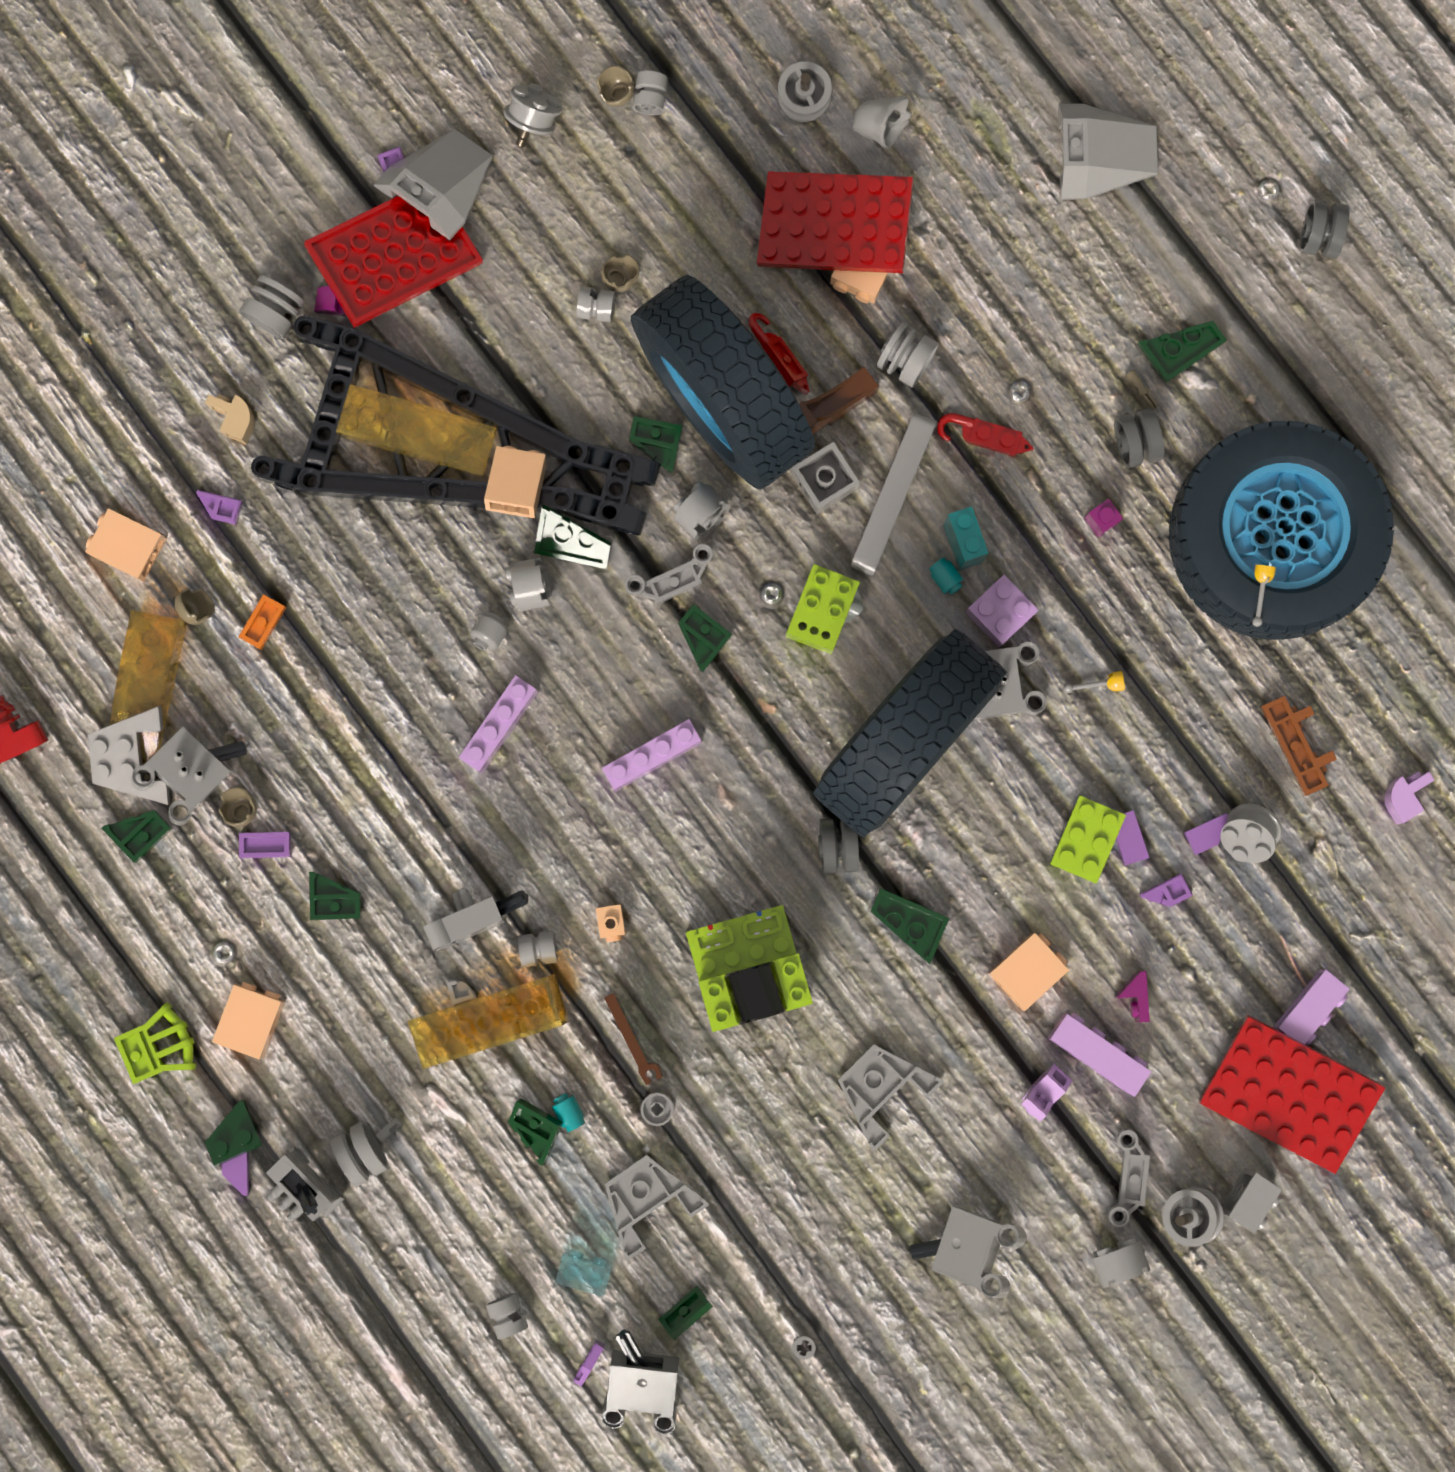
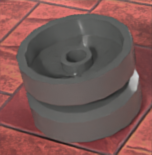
(1324, 229)
(1139, 437)
(837, 845)

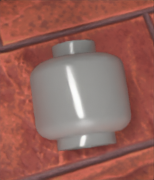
(488, 631)

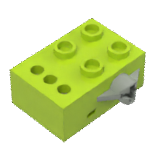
(824, 608)

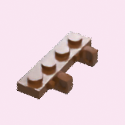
(1304, 763)

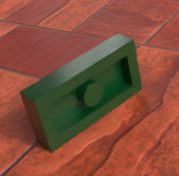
(685, 1312)

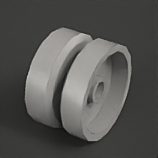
(359, 1154)

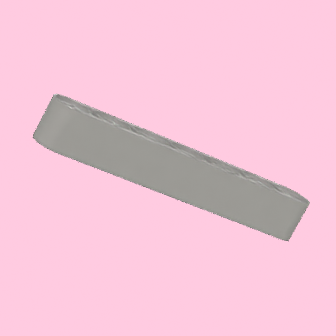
(893, 494)

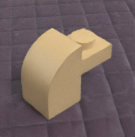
(239, 417)

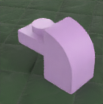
(1401, 798)
(1045, 1092)

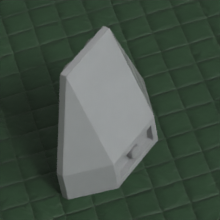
(1103, 151)
(440, 180)

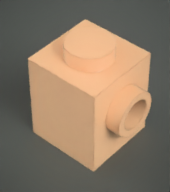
(611, 922)

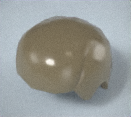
(615, 86)
(620, 273)
(194, 606)
(238, 807)

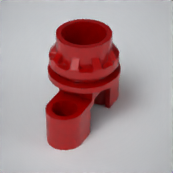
(14, 740)

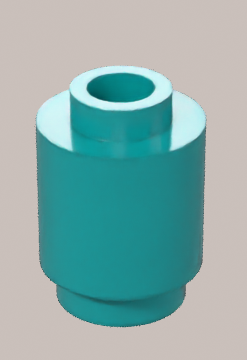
(946, 576)
(568, 1111)

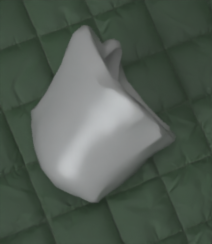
(874, 120)

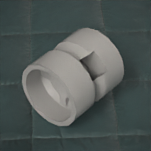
(650, 88)
(595, 304)
(537, 949)
(657, 1108)
(506, 1316)

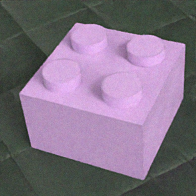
(1001, 611)

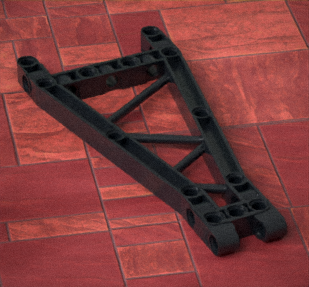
(455, 492)

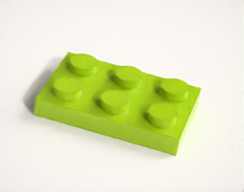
(1087, 839)

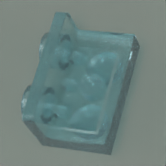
(584, 1273)

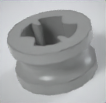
(809, 1353)

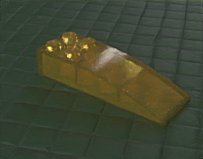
(415, 430)
(148, 671)
(488, 1021)

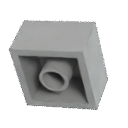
(825, 478)
(1251, 1200)

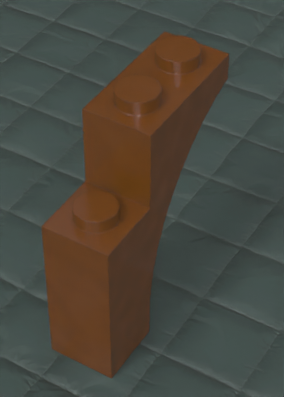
(839, 400)

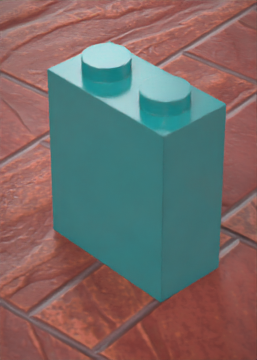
(965, 538)

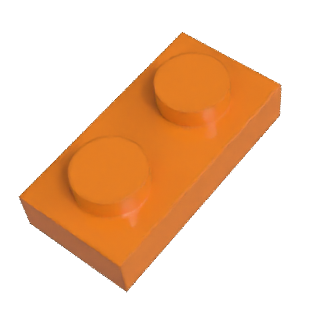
(262, 622)

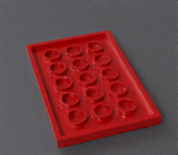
(835, 222)
(388, 258)
(1291, 1094)

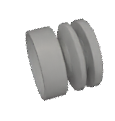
(271, 307)
(907, 354)

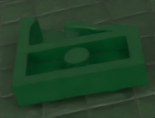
(656, 440)
(703, 636)
(138, 834)
(332, 900)
(535, 1128)
(233, 1136)

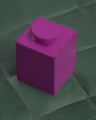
(1103, 518)

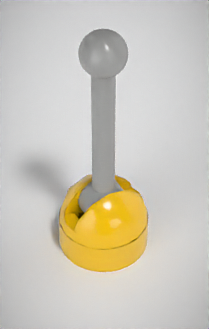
(1264, 575)
(1114, 682)

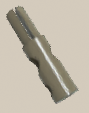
(1142, 390)

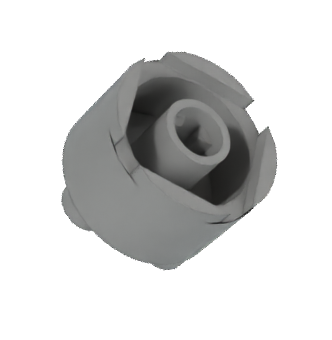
(700, 511)
(529, 584)
(1120, 1263)

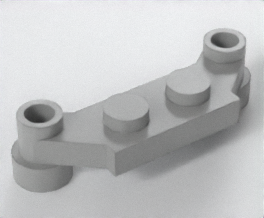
(674, 581)
(1132, 1180)

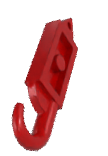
(780, 355)
(986, 435)

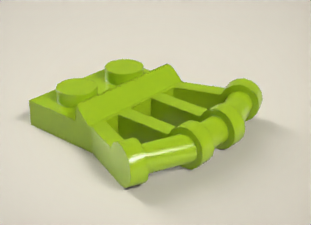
(141, 1054)

